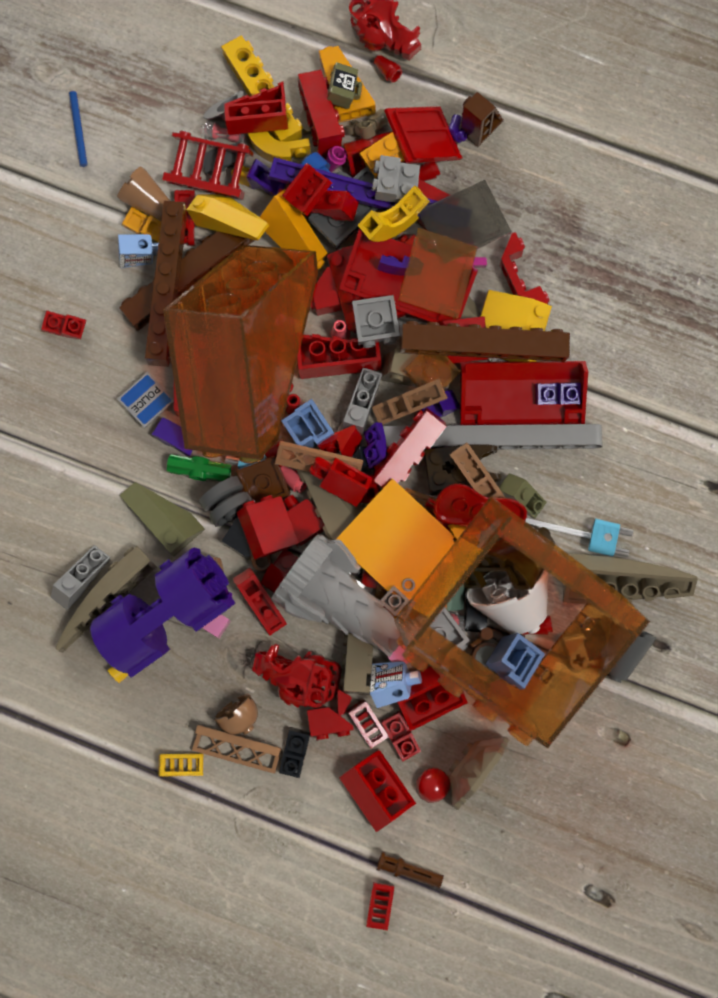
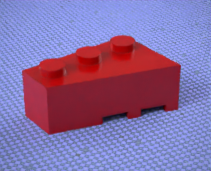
(258, 112)

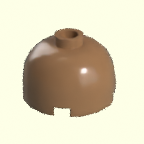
(239, 716)

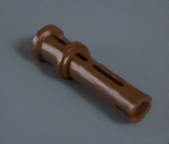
(398, 867)

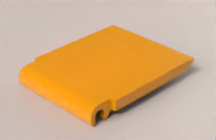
(397, 540)

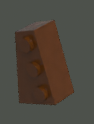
(479, 119)

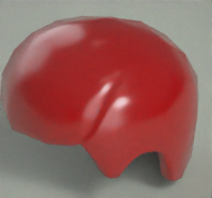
(433, 785)

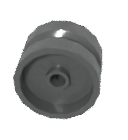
(224, 501)

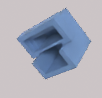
(308, 425)
(515, 659)

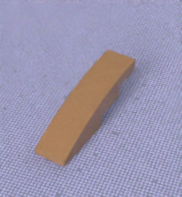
(409, 402)
(475, 472)

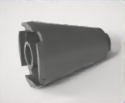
(632, 657)

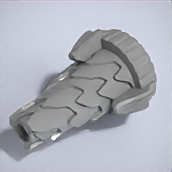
(324, 591)

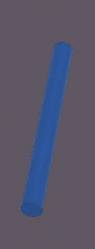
(78, 129)

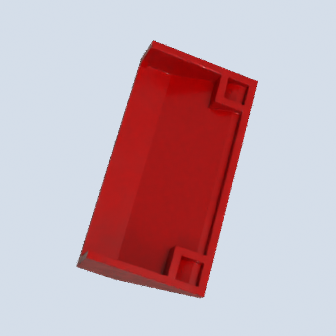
(366, 281)
(506, 393)

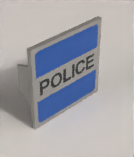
(146, 399)

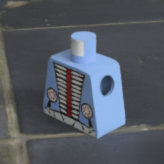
(136, 250)
(392, 682)

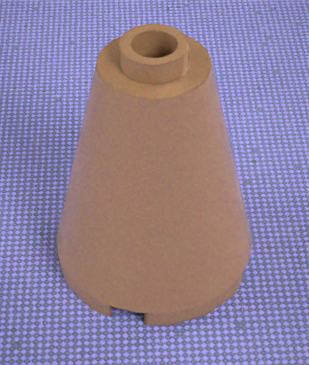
(143, 193)

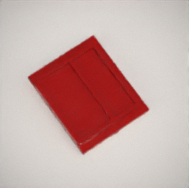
(422, 134)

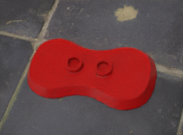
(461, 503)

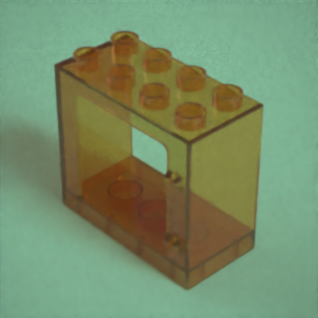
(573, 663)

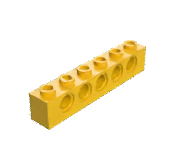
(240, 49)

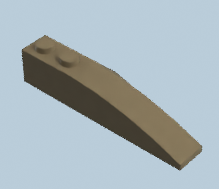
(332, 509)
(635, 579)
(118, 581)

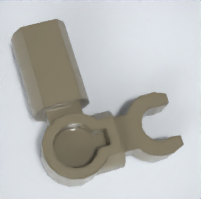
(367, 128)

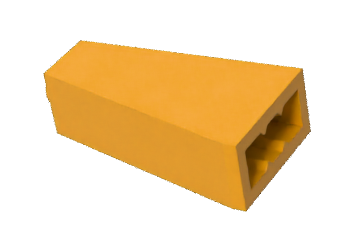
(359, 108)
(290, 228)

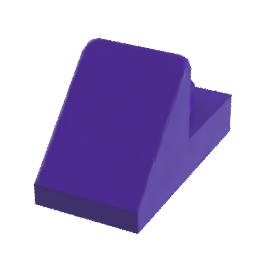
(259, 178)
(446, 406)

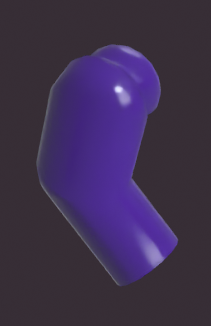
(458, 136)

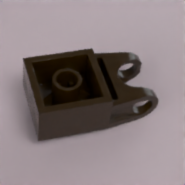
(439, 458)

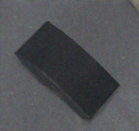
(473, 618)
(294, 753)

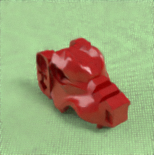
(380, 28)
(299, 680)

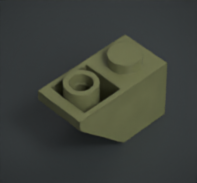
(521, 491)

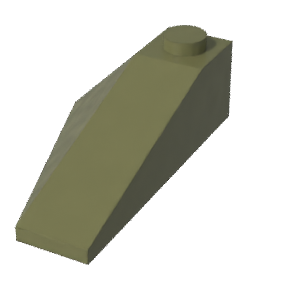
(167, 521)

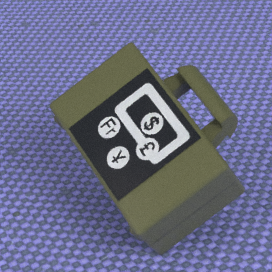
(343, 85)

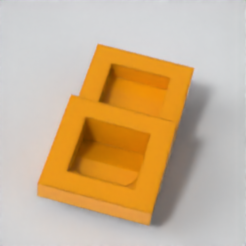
(142, 224)

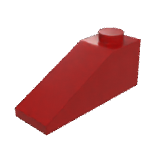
(259, 601)

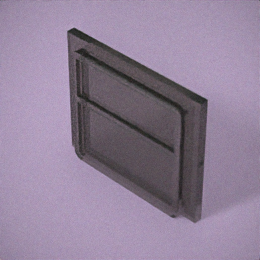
(467, 216)

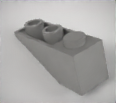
(362, 400)
(79, 577)

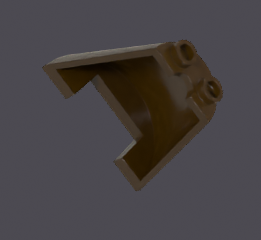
(504, 557)

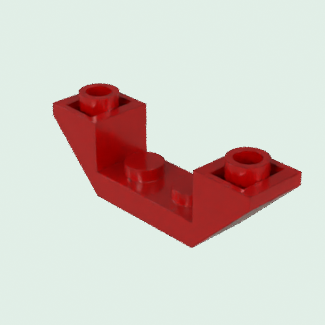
(517, 286)

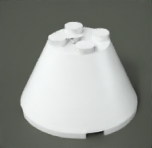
(509, 607)

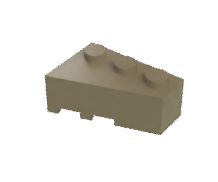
(393, 366)
(357, 666)

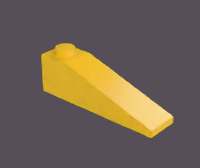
(226, 216)

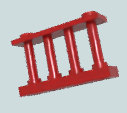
(194, 181)

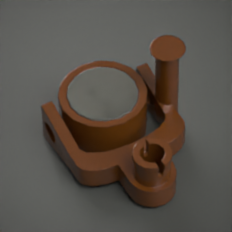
(483, 651)

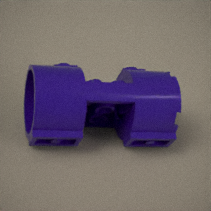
(133, 633)

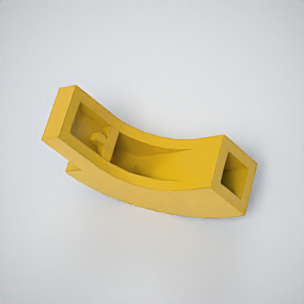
(269, 147)
(397, 219)

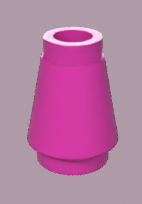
(336, 157)

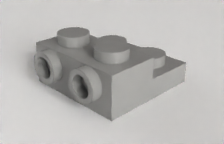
(394, 178)
(376, 321)
(450, 629)

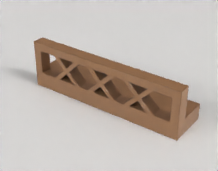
(303, 457)
(233, 739)

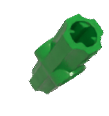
(198, 468)

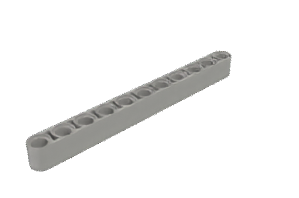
(514, 436)

